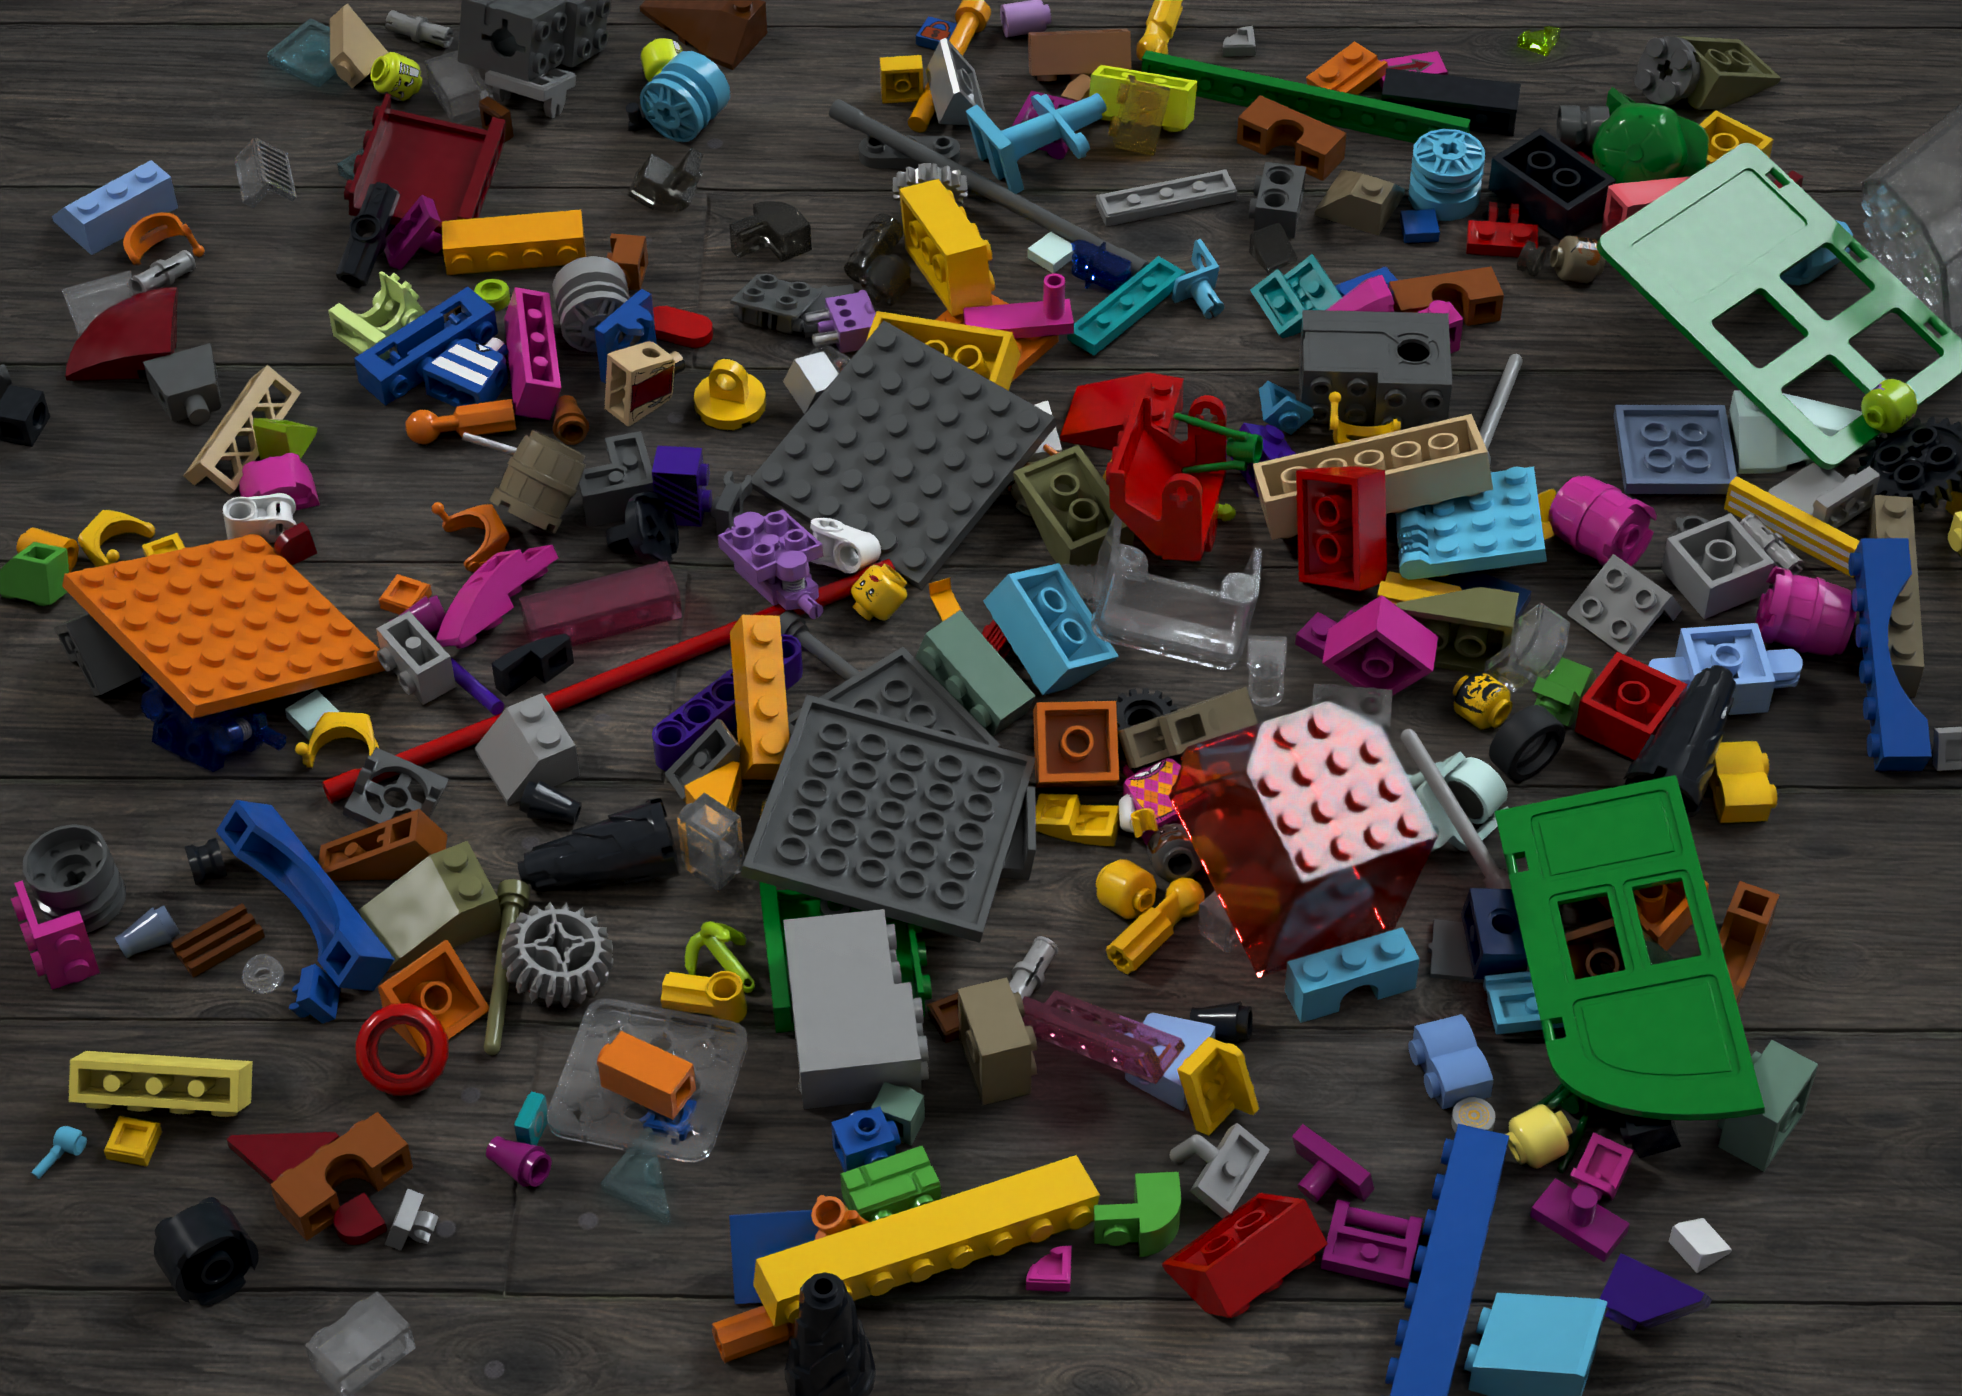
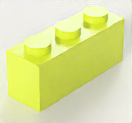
(1181, 101)

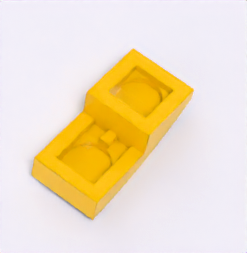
(1069, 820)

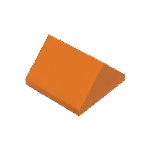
(437, 984)

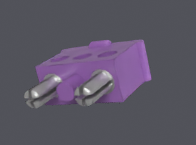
(843, 321)

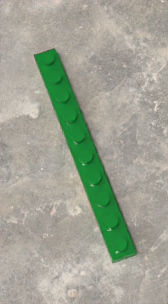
(1322, 104)

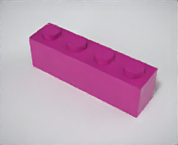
(532, 353)

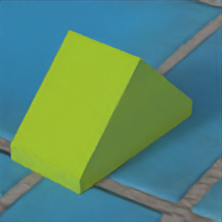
(281, 436)

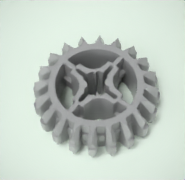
(547, 950)

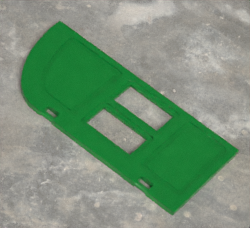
(1642, 1037)

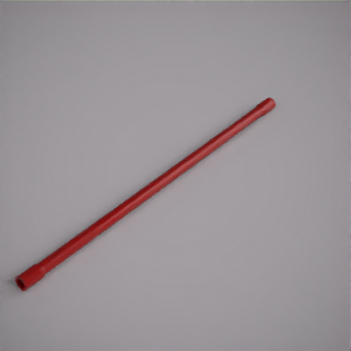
(343, 784)

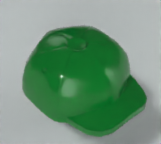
(1649, 144)

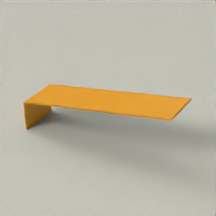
(943, 598)

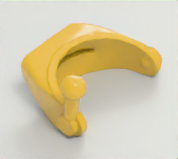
(1344, 432)
(104, 526)
(334, 726)

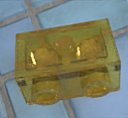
(1139, 116)

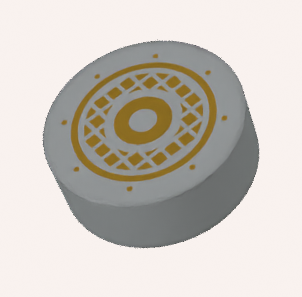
(1473, 1113)

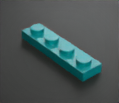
(1125, 306)

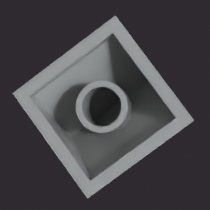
(952, 85)

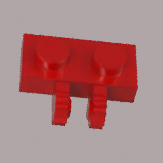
(1499, 237)

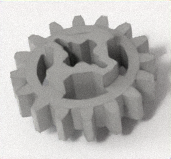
(926, 172)

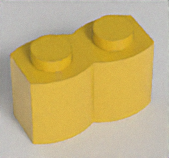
(1741, 783)

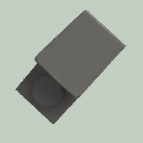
(709, 752)

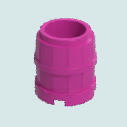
(1601, 520)
(1805, 613)

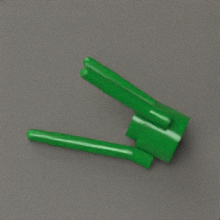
(1240, 446)

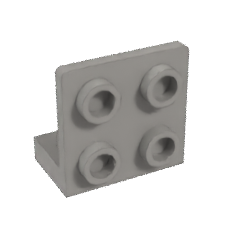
(1828, 494)
(1622, 605)

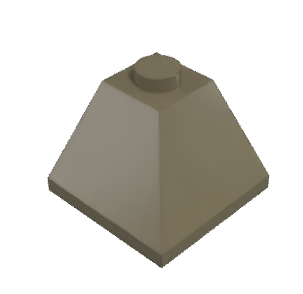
(1360, 201)

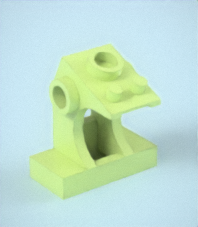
(392, 304)

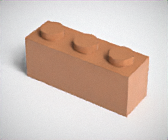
(1077, 52)

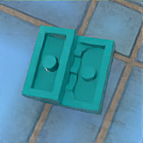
(1300, 289)

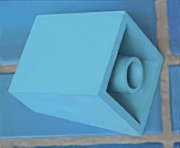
(1535, 1345)

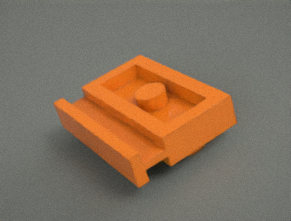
(1349, 71)

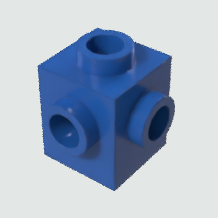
(864, 1138)

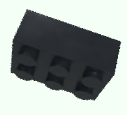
(1550, 183)

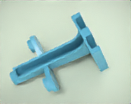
(1009, 145)

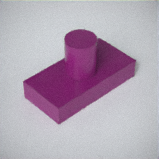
(414, 232)
(1329, 1167)
(1580, 1219)

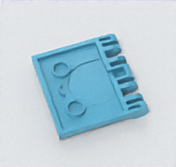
(1474, 531)

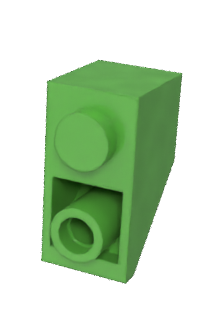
(35, 574)

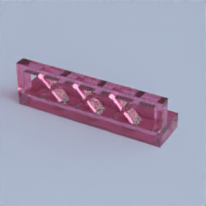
(1104, 1042)

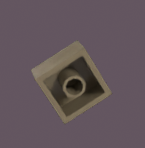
(996, 1040)

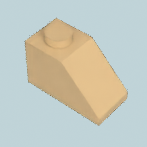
(352, 46)

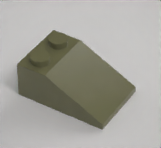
(1726, 73)
(1069, 506)
(1468, 624)
(434, 902)

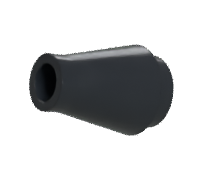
(547, 803)
(1230, 1020)

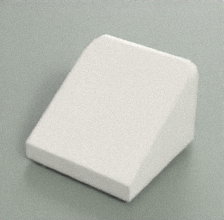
(1698, 1243)

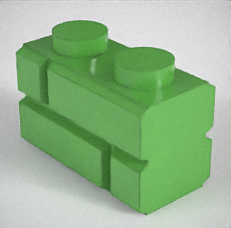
(891, 1185)

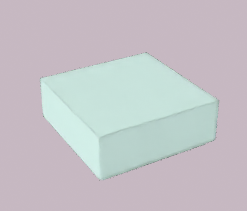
(1051, 252)
(308, 711)

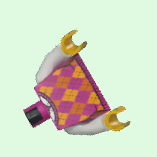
(1146, 798)

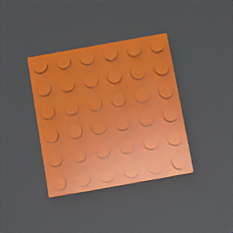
(224, 624)

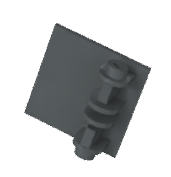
(774, 301)

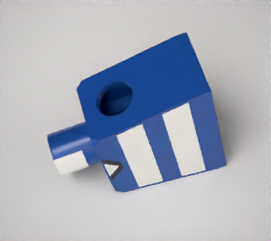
(467, 373)

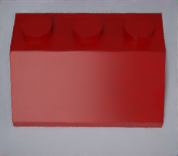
(1342, 526)
(1247, 1253)

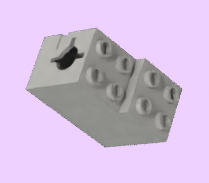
(851, 1009)

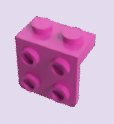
(61, 943)

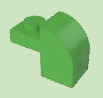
(1564, 689)
(1149, 1221)

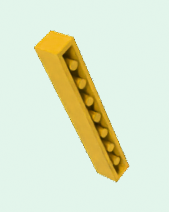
(932, 1237)

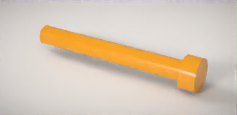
(970, 18)

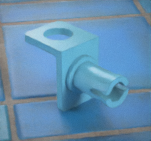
(1200, 282)

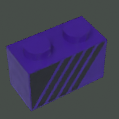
(682, 482)

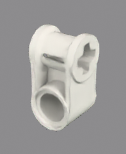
(259, 516)
(840, 544)

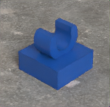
(316, 995)

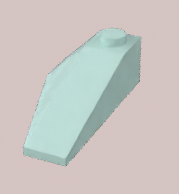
(1765, 448)

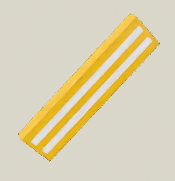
(1792, 524)

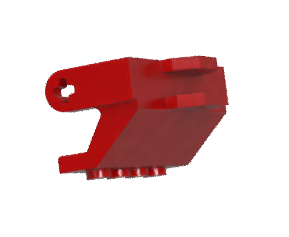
(1151, 495)

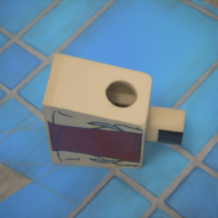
(640, 380)

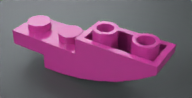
(487, 593)

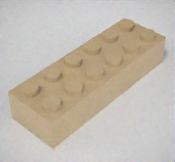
(1419, 465)

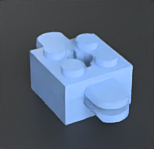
(1743, 654)

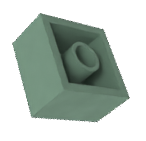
(1785, 1088)

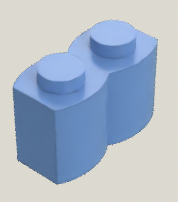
(1450, 1061)

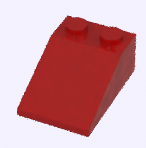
(1100, 407)

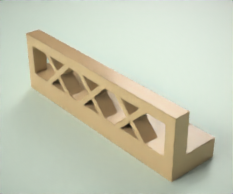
(231, 426)

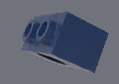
(1493, 932)

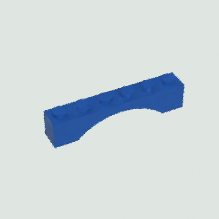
(1898, 729)
(344, 940)

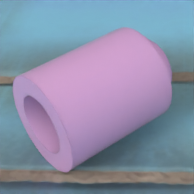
(1024, 17)

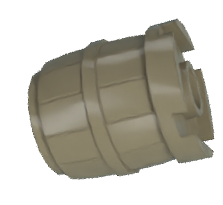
(540, 480)

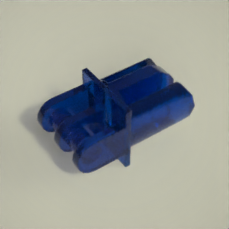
(1099, 266)

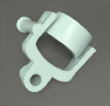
(1477, 790)

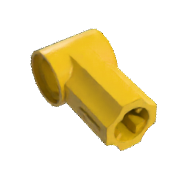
(716, 995)

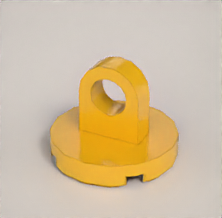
(729, 396)

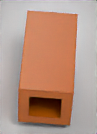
(646, 1074)

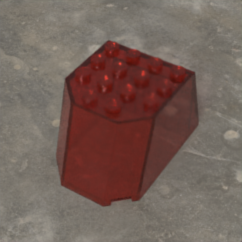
(1304, 831)

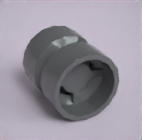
(1578, 126)

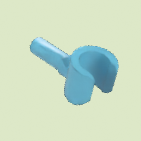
(65, 1140)

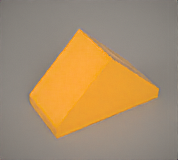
(721, 784)

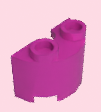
(280, 475)

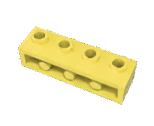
(160, 1082)

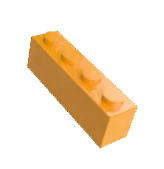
(513, 242)
(759, 695)

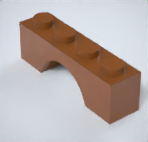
(1745, 932)

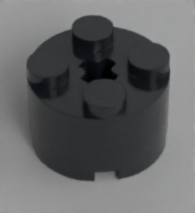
(204, 1252)

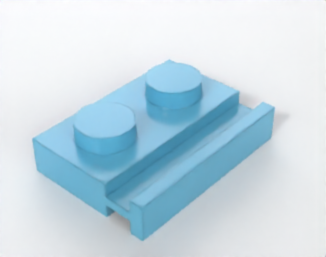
(1513, 1003)

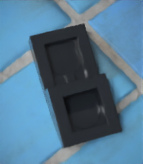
(539, 658)

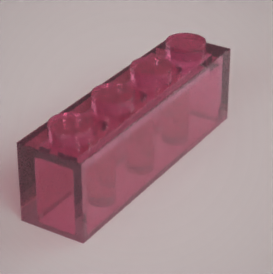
(604, 605)

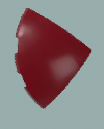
(126, 337)

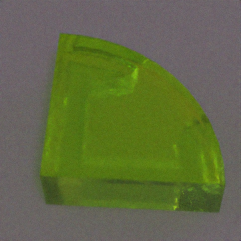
(1539, 41)

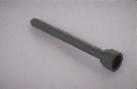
(795, 625)

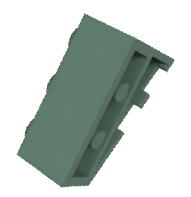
(974, 673)

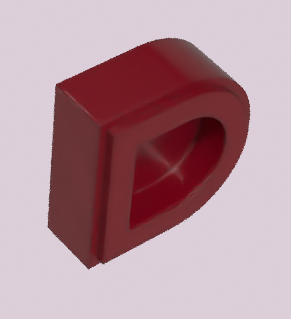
(295, 544)
(358, 1221)

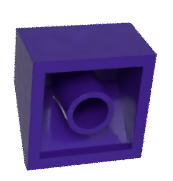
(1648, 1296)

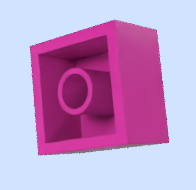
(1380, 647)

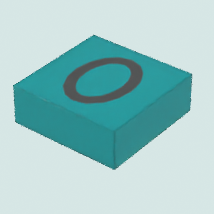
(531, 1119)

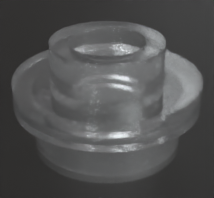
(261, 966)

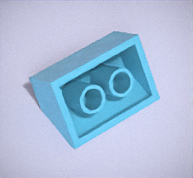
(1048, 627)

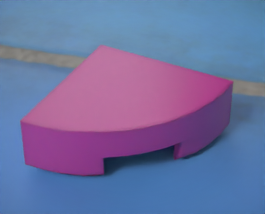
(1051, 1271)

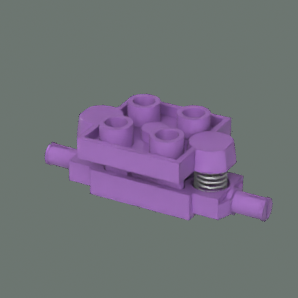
(774, 558)

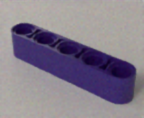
(717, 701)

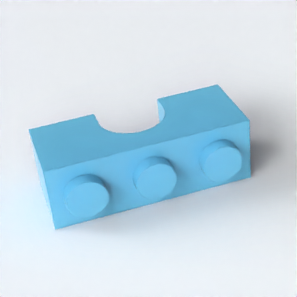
(1323, 978)

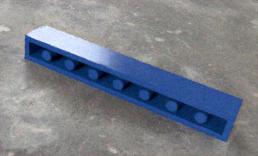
(1448, 1263)

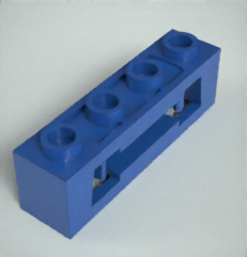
(421, 343)

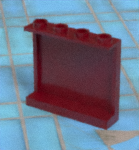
(427, 159)

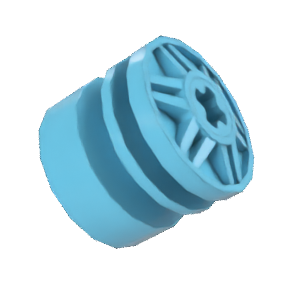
(685, 96)
(1447, 173)

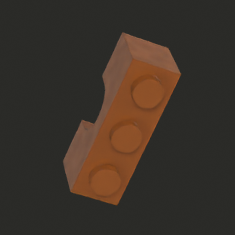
(1271, 125)
(1471, 292)
(366, 1152)

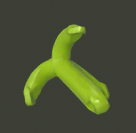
(713, 937)

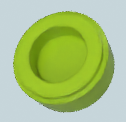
(494, 292)

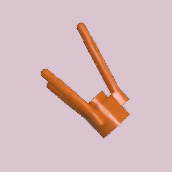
(833, 1216)

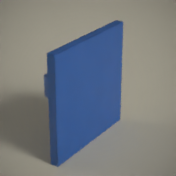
(760, 1236)

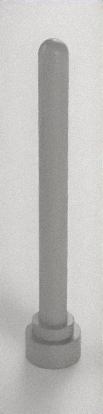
(1500, 399)
(1495, 877)

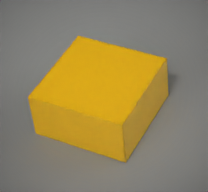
(901, 78)

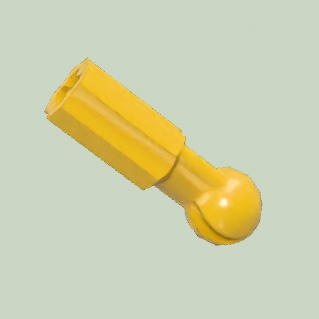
(1160, 27)
(1155, 925)

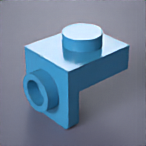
(1282, 408)

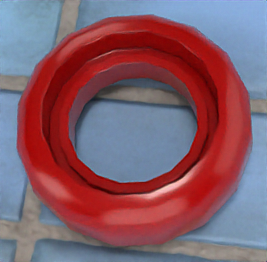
(436, 1045)

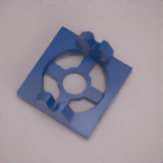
(631, 318)

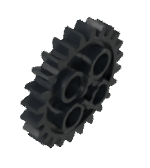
(1918, 462)

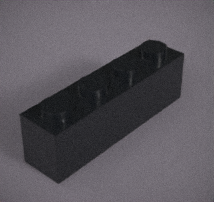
(1486, 102)

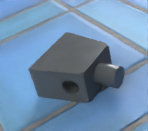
(186, 384)

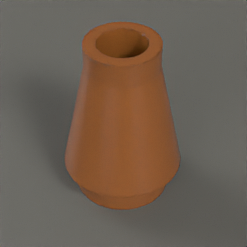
(569, 422)

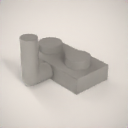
(1227, 1168)

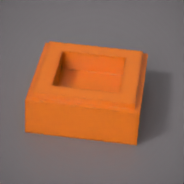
(403, 593)

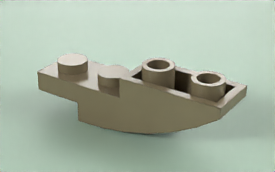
(1186, 726)

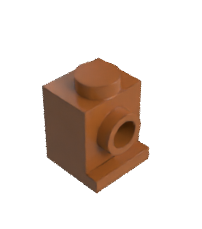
(631, 256)

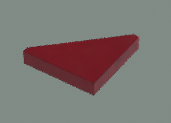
(276, 1153)

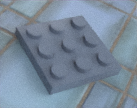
(1674, 449)

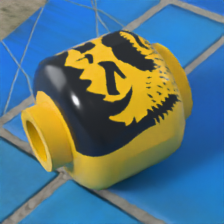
(1482, 700)

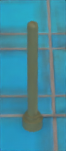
(513, 899)

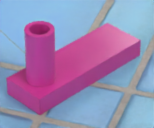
(1028, 319)

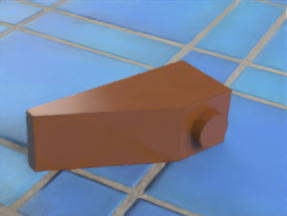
(383, 849)

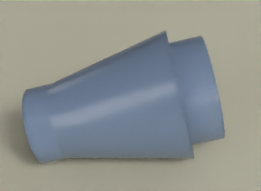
(148, 932)

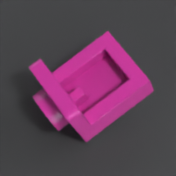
(1602, 1166)

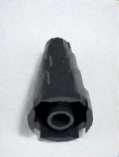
(1689, 738)
(626, 848)
(828, 1343)

